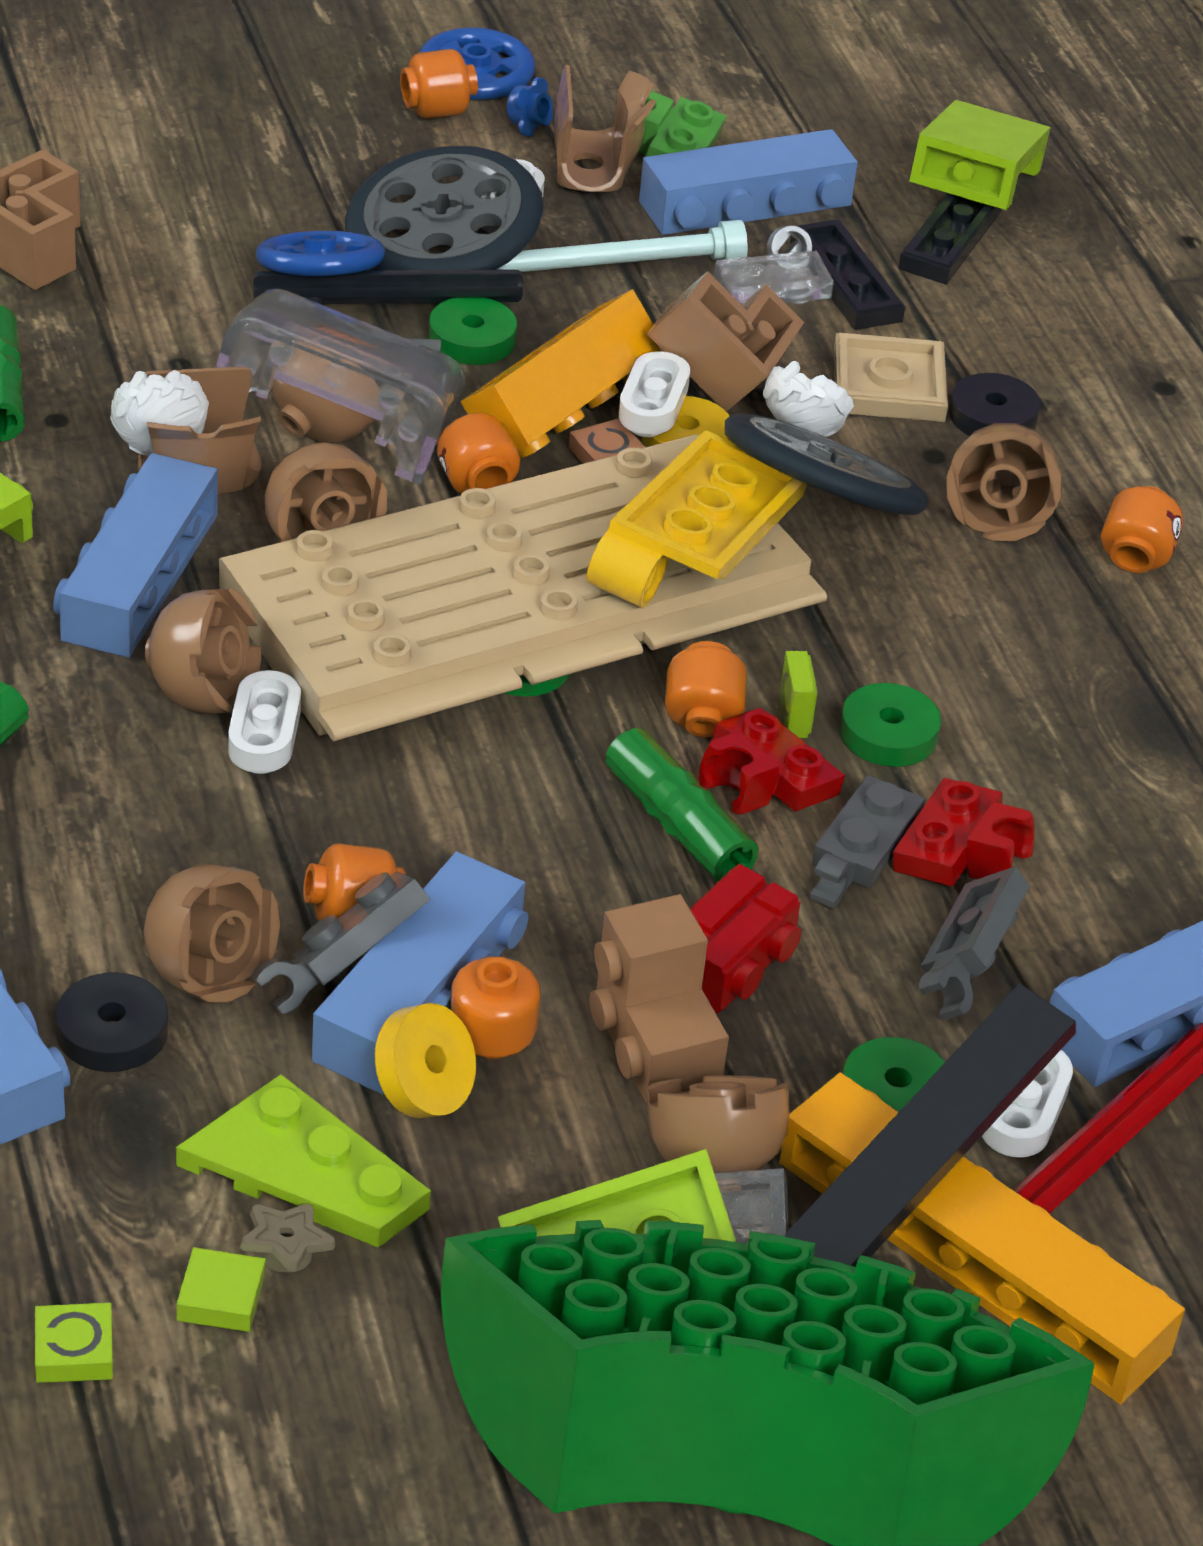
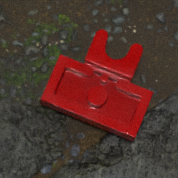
(766, 759)
(964, 829)

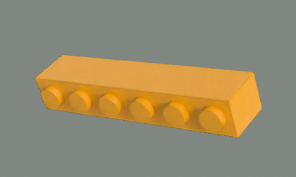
(999, 1246)

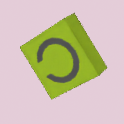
(798, 693)
(73, 1342)

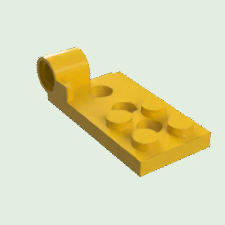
(697, 511)

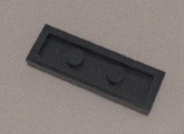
(947, 238)
(857, 284)

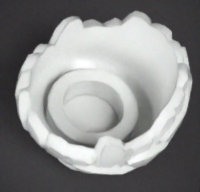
(157, 400)
(806, 402)

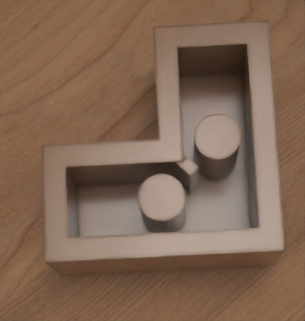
(38, 219)
(726, 342)
(654, 995)

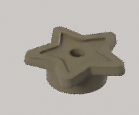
(286, 1237)

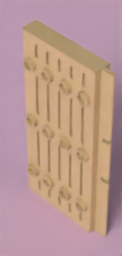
(482, 590)

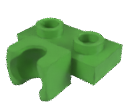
(680, 128)

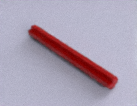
(1115, 1123)

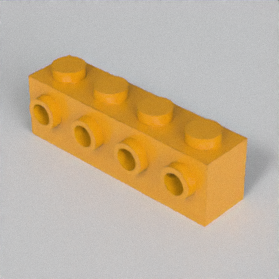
(567, 373)

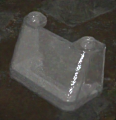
(350, 364)

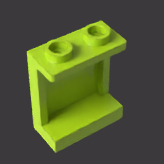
(978, 153)

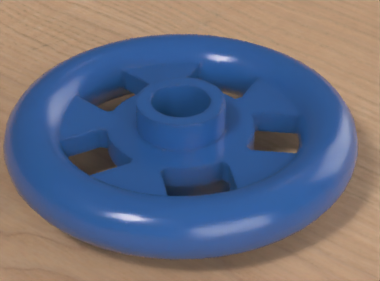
(481, 49)
(320, 253)

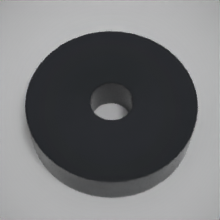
(993, 399)
(108, 1046)

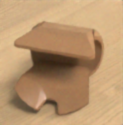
(612, 147)
(226, 439)

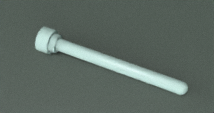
(720, 242)

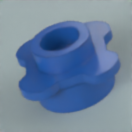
(530, 106)

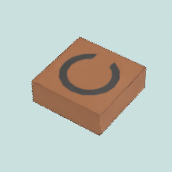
(602, 441)

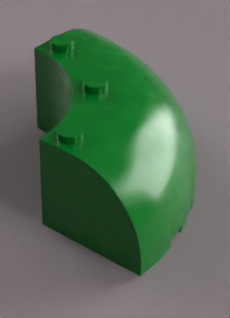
(753, 1382)

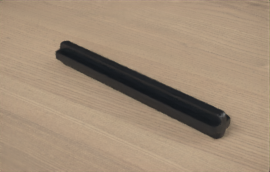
(397, 285)

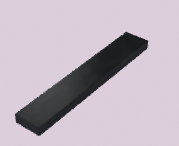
(935, 1128)

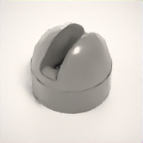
(780, 235)

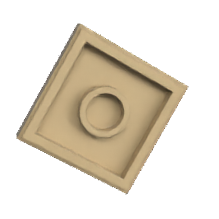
(892, 376)

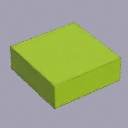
(221, 1289)

